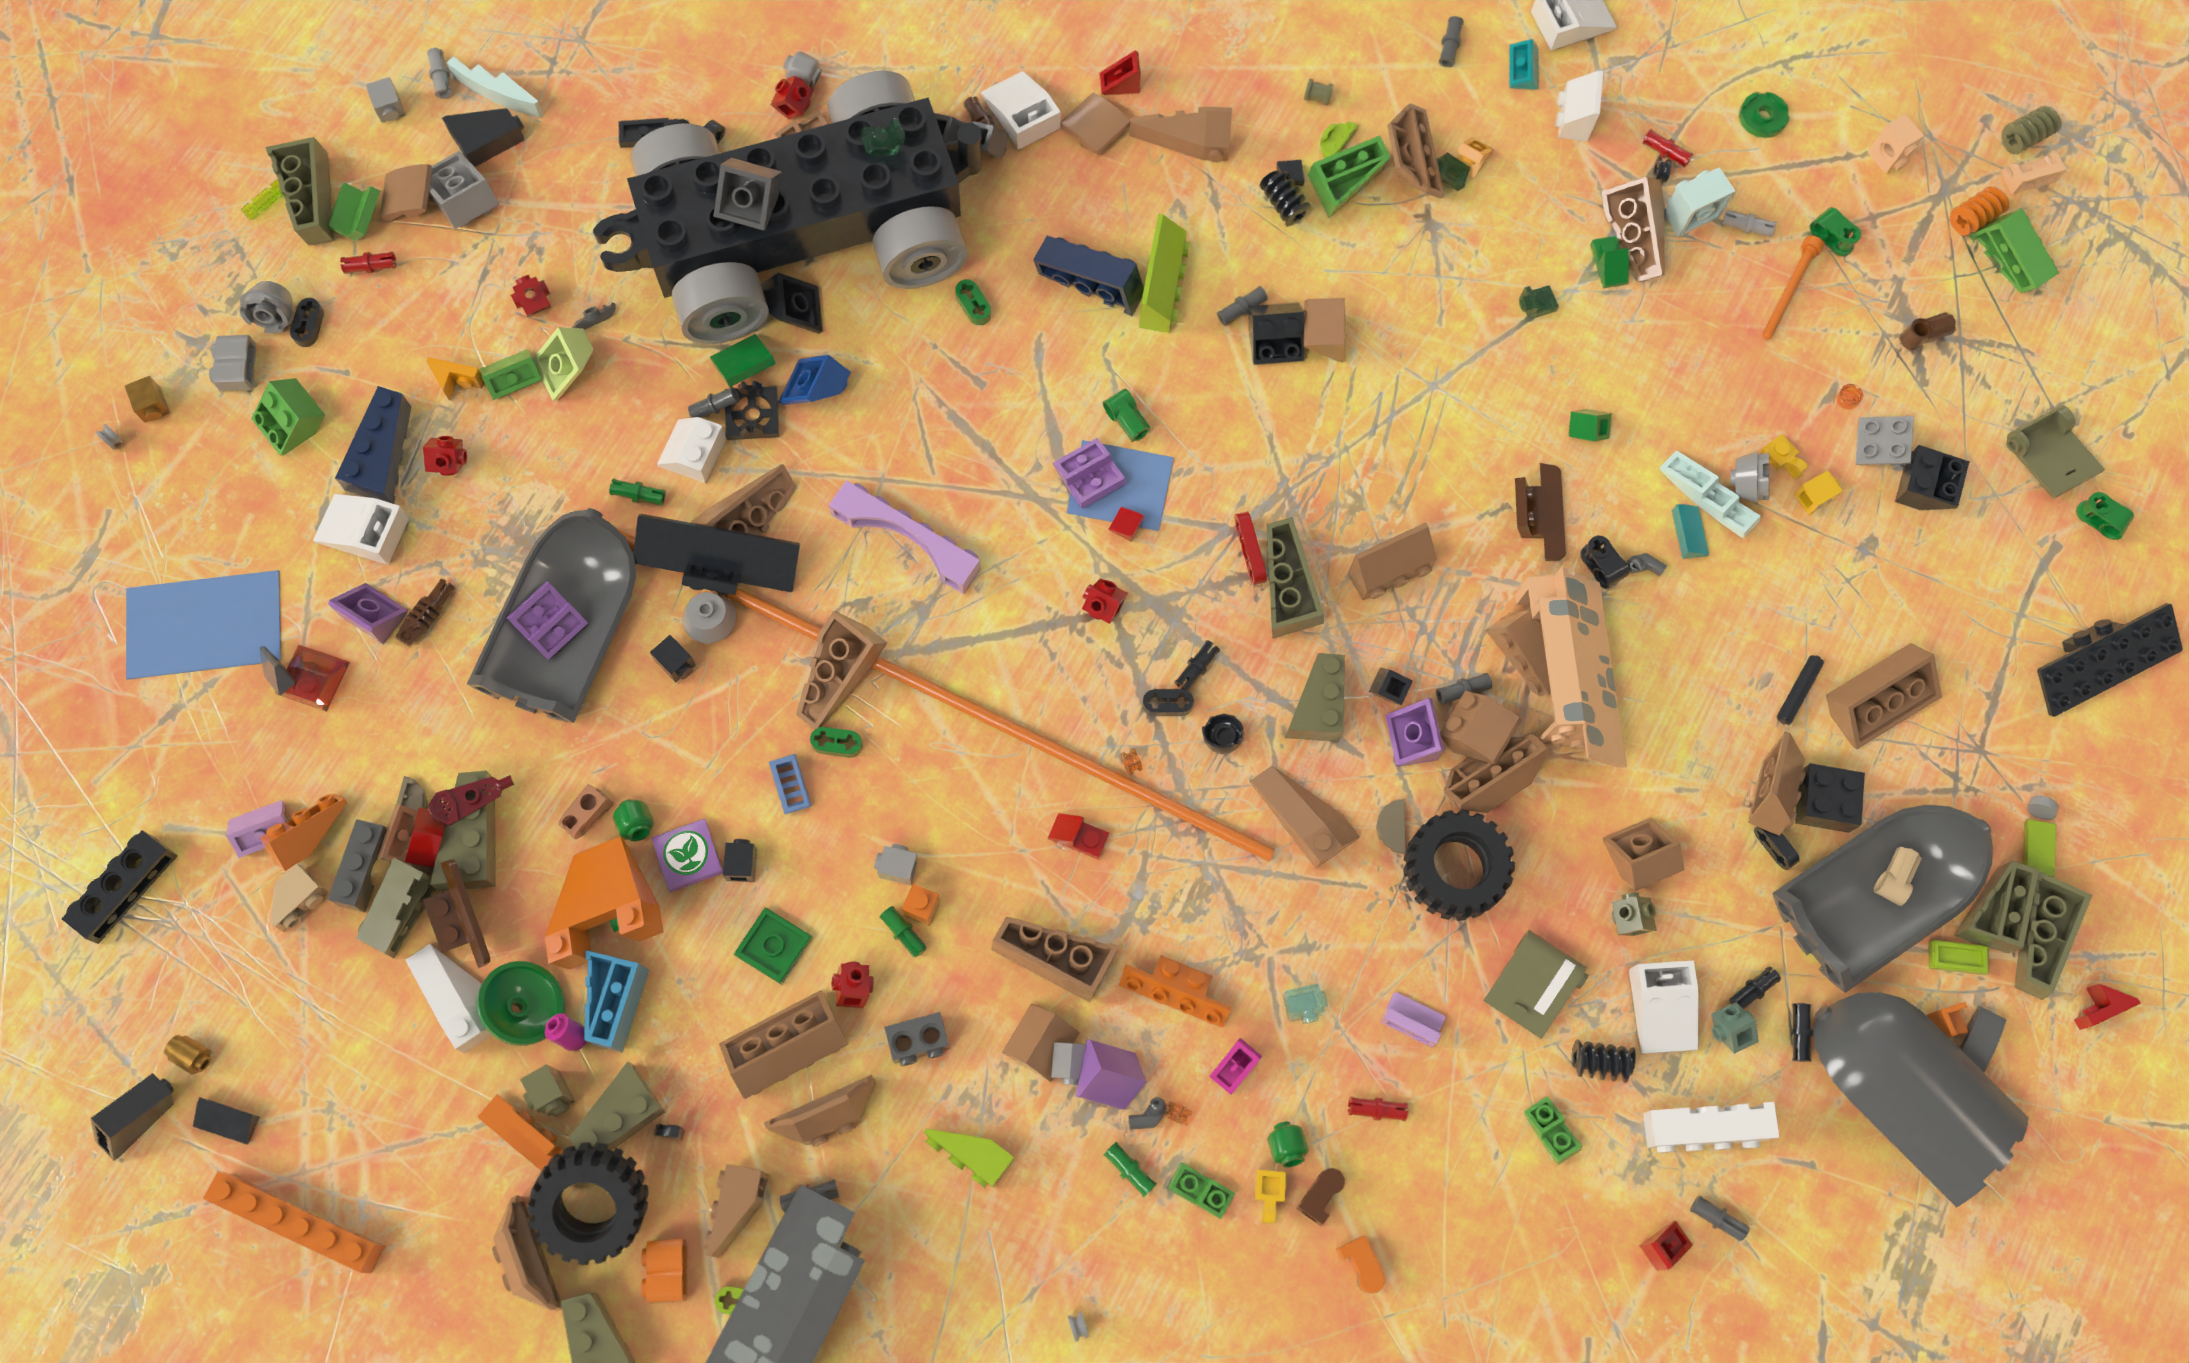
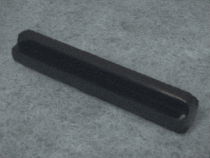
(1800, 690)

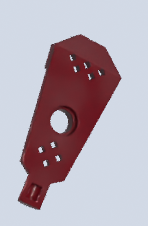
(458, 802)

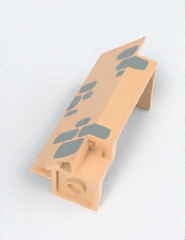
(1577, 665)

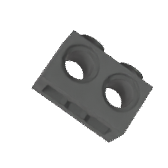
(915, 1030)

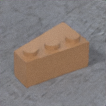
(1523, 645)

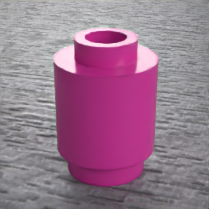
(565, 1032)

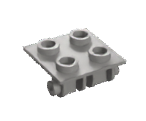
(1885, 441)

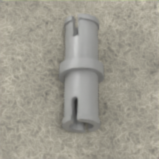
(439, 73)
(1749, 223)

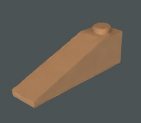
(1197, 134)
(1310, 821)

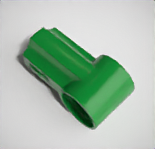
(1123, 409)

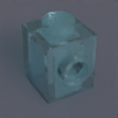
(1305, 1003)

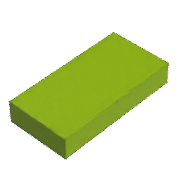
(2040, 846)
(1958, 957)

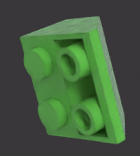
(287, 415)

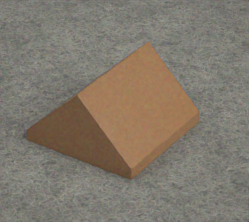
(1325, 327)
(1035, 1039)

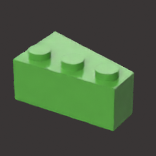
(1347, 172)
(2017, 250)

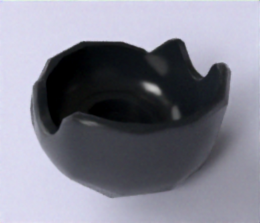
(1223, 733)

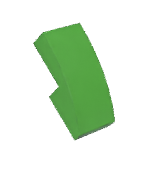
(1552, 1131)
(1200, 1190)

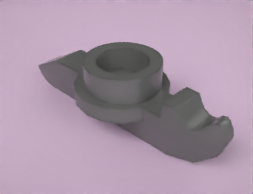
(594, 316)

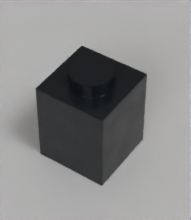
(673, 659)
(1390, 686)
(740, 861)

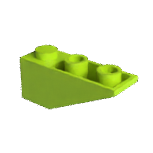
(976, 1153)

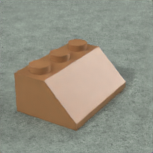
(1393, 562)
(1778, 787)

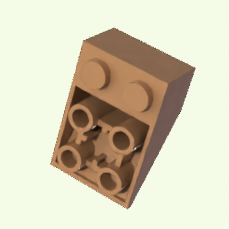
(738, 1201)

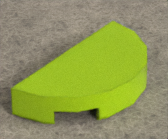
(1336, 137)

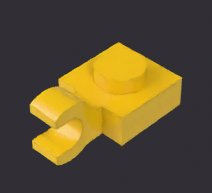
(1784, 455)
(1270, 1189)

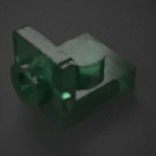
(883, 139)
(1453, 171)
(1538, 301)

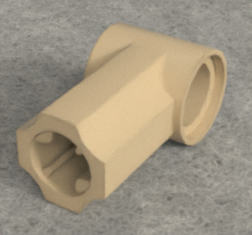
(1896, 881)

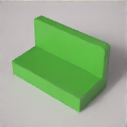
(353, 211)
(510, 374)

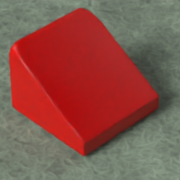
(1126, 523)

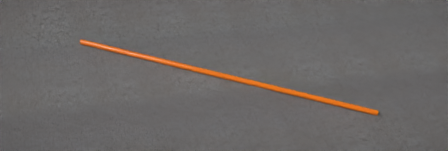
(1015, 730)

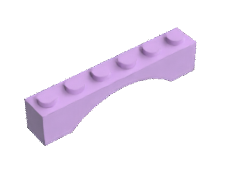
(860, 509)

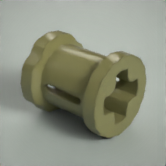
(1318, 91)

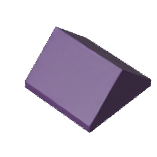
(369, 611)
(1415, 734)
(1109, 1075)

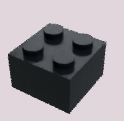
(1831, 798)

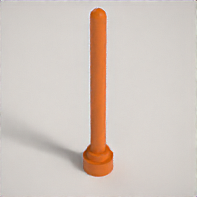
(1810, 249)

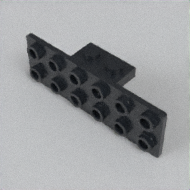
(715, 556)
(2107, 657)

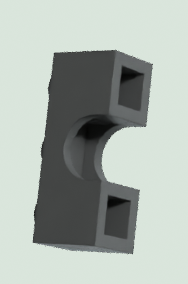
(992, 141)
(352, 882)

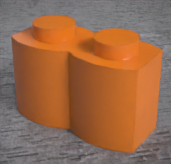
(665, 1271)

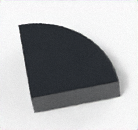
(1294, 168)
(669, 1131)

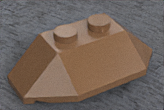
(1415, 151)
(1484, 785)
(825, 1115)
(523, 1258)

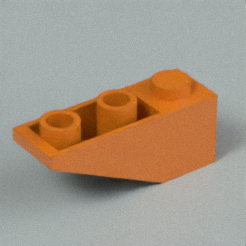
(299, 836)

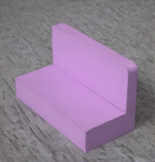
(246, 829)
(1413, 1019)

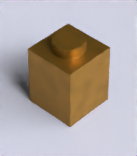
(147, 399)

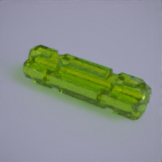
(262, 200)

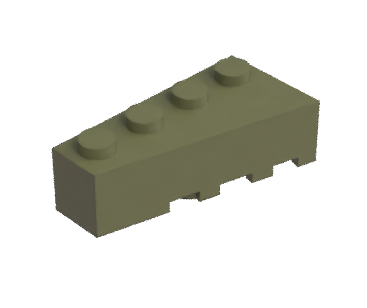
(305, 183)
(469, 843)
(2049, 935)

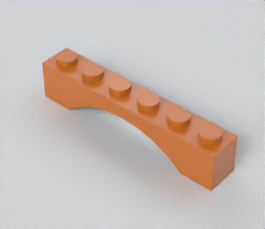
(293, 1222)

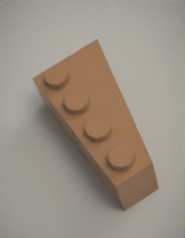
(1056, 956)

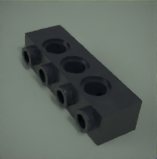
(117, 903)

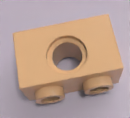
(1896, 144)

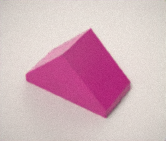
(1235, 1066)

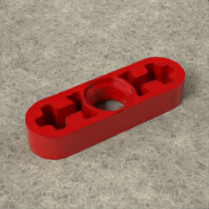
(1250, 548)

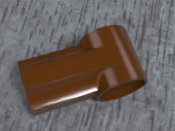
(1927, 330)

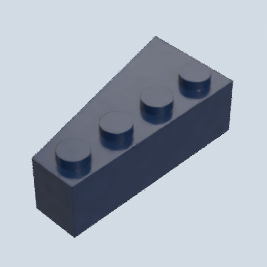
(1091, 272)
(376, 449)

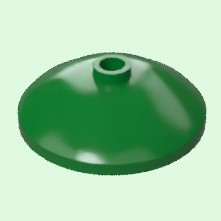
(524, 986)

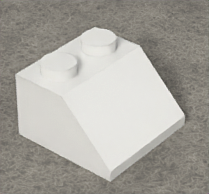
(1579, 106)
(693, 448)

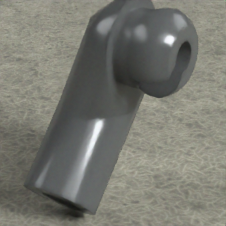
(1645, 562)
(1151, 1116)

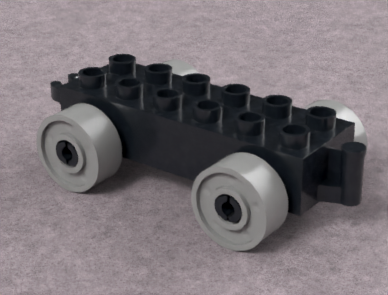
(825, 203)

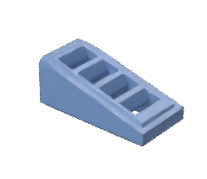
(778, 763)

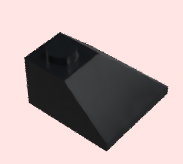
(793, 301)

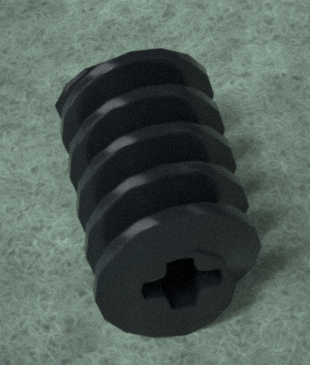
(1284, 197)
(1603, 1060)

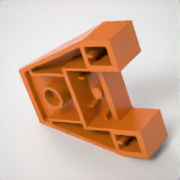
(597, 889)

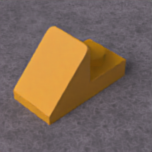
(1474, 155)
(450, 373)

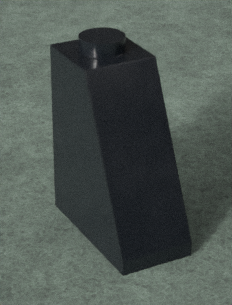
(484, 133)
(131, 1115)

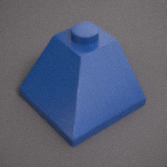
(815, 380)

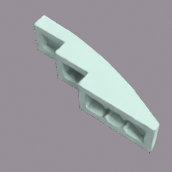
(498, 90)
(1709, 495)

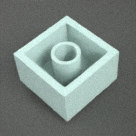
(1698, 201)

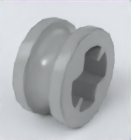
(109, 436)
(1078, 1326)

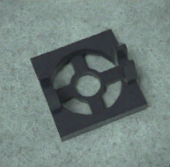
(753, 429)

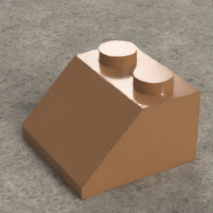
(1479, 728)
(1644, 853)

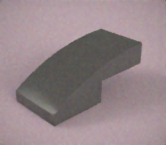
(1983, 1036)

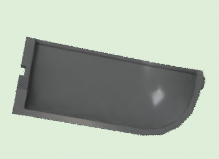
(592, 572)
(1860, 931)
(1919, 1090)

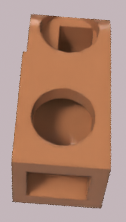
(584, 811)

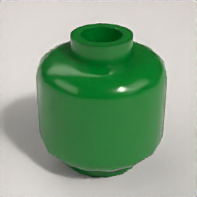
(633, 820)
(1288, 1144)

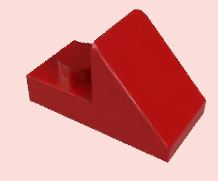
(1078, 835)
(2107, 1005)

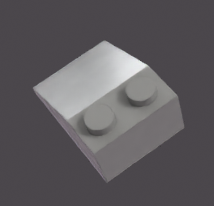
(460, 190)

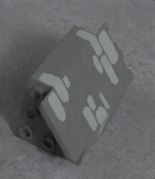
(793, 1287)

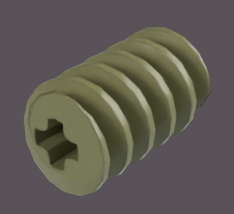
(2030, 129)

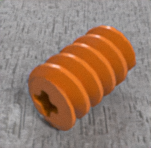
(1979, 210)

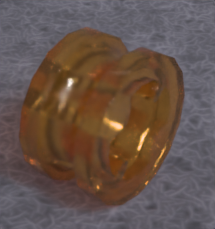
(1856, 398)
(1131, 761)
(1178, 1113)

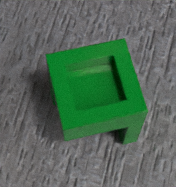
(1590, 425)

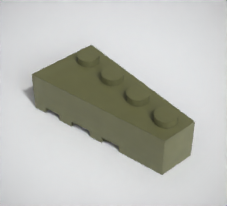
(1292, 589)

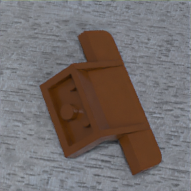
(1541, 511)
(454, 917)

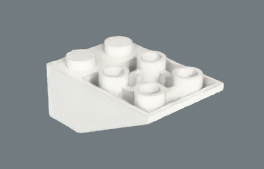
(1571, 20)
(1023, 109)
(362, 527)
(1665, 1006)

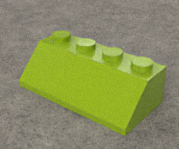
(1162, 276)

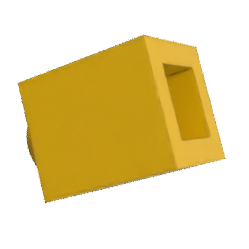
(1818, 492)

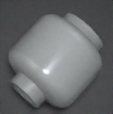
(804, 67)

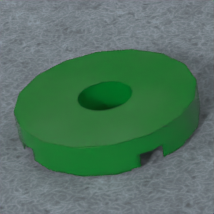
(1761, 126)

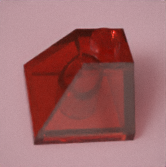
(315, 677)

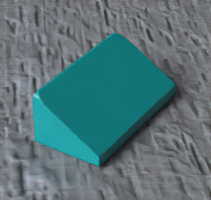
(1523, 65)
(1690, 531)

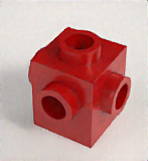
(792, 97)
(530, 305)
(444, 455)
(1103, 600)
(852, 985)

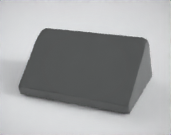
(275, 672)

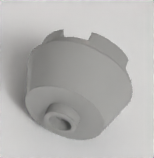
(267, 306)
(1752, 476)
(709, 617)

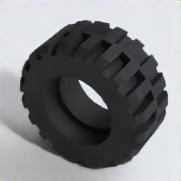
(1478, 836)
(581, 1239)

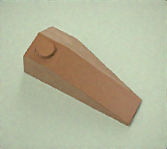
(1638, 220)
(751, 506)
(841, 660)

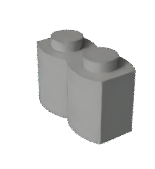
(233, 362)

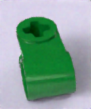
(1835, 229)
(2108, 515)

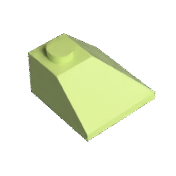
(562, 359)

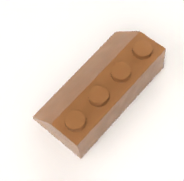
(1885, 694)
(782, 1044)

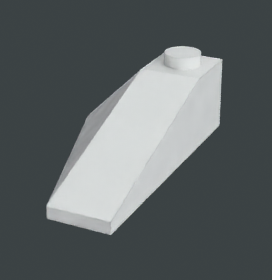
(451, 996)

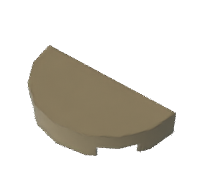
(412, 794)
(1391, 826)

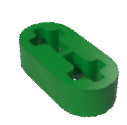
(968, 305)
(837, 736)

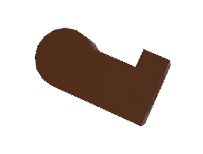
(1324, 1187)

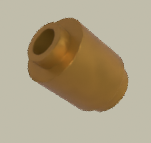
(187, 1054)

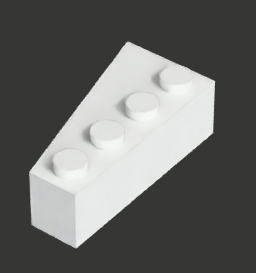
(1710, 1126)

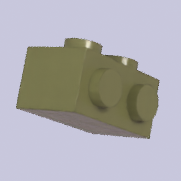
(547, 1091)

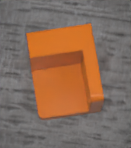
(1950, 1020)

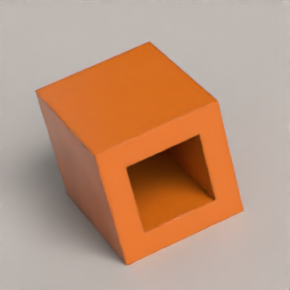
(920, 904)

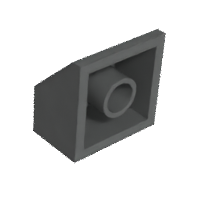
(746, 193)

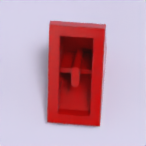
(1122, 76)
(424, 839)
(1666, 1246)

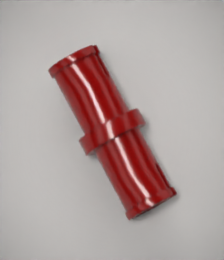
(1667, 148)
(368, 262)
(1377, 1108)

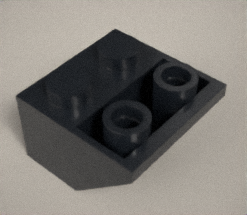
(1276, 333)
(1932, 480)

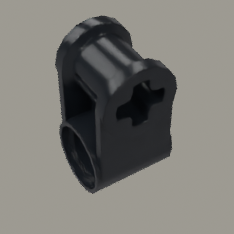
(1605, 563)

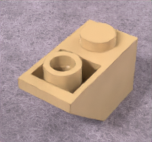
(294, 896)

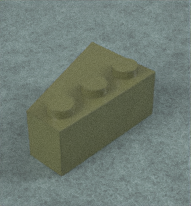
(2002, 909)
(619, 1112)
(592, 1332)

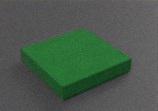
(742, 360)
(773, 945)

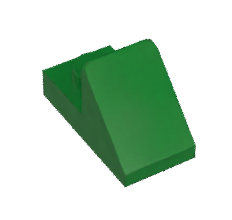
(1611, 261)

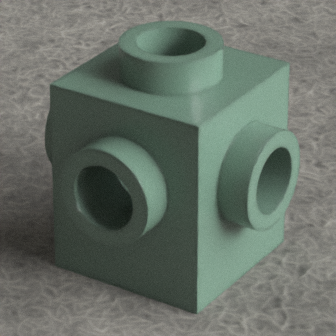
(1734, 1027)

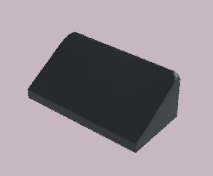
(224, 1121)

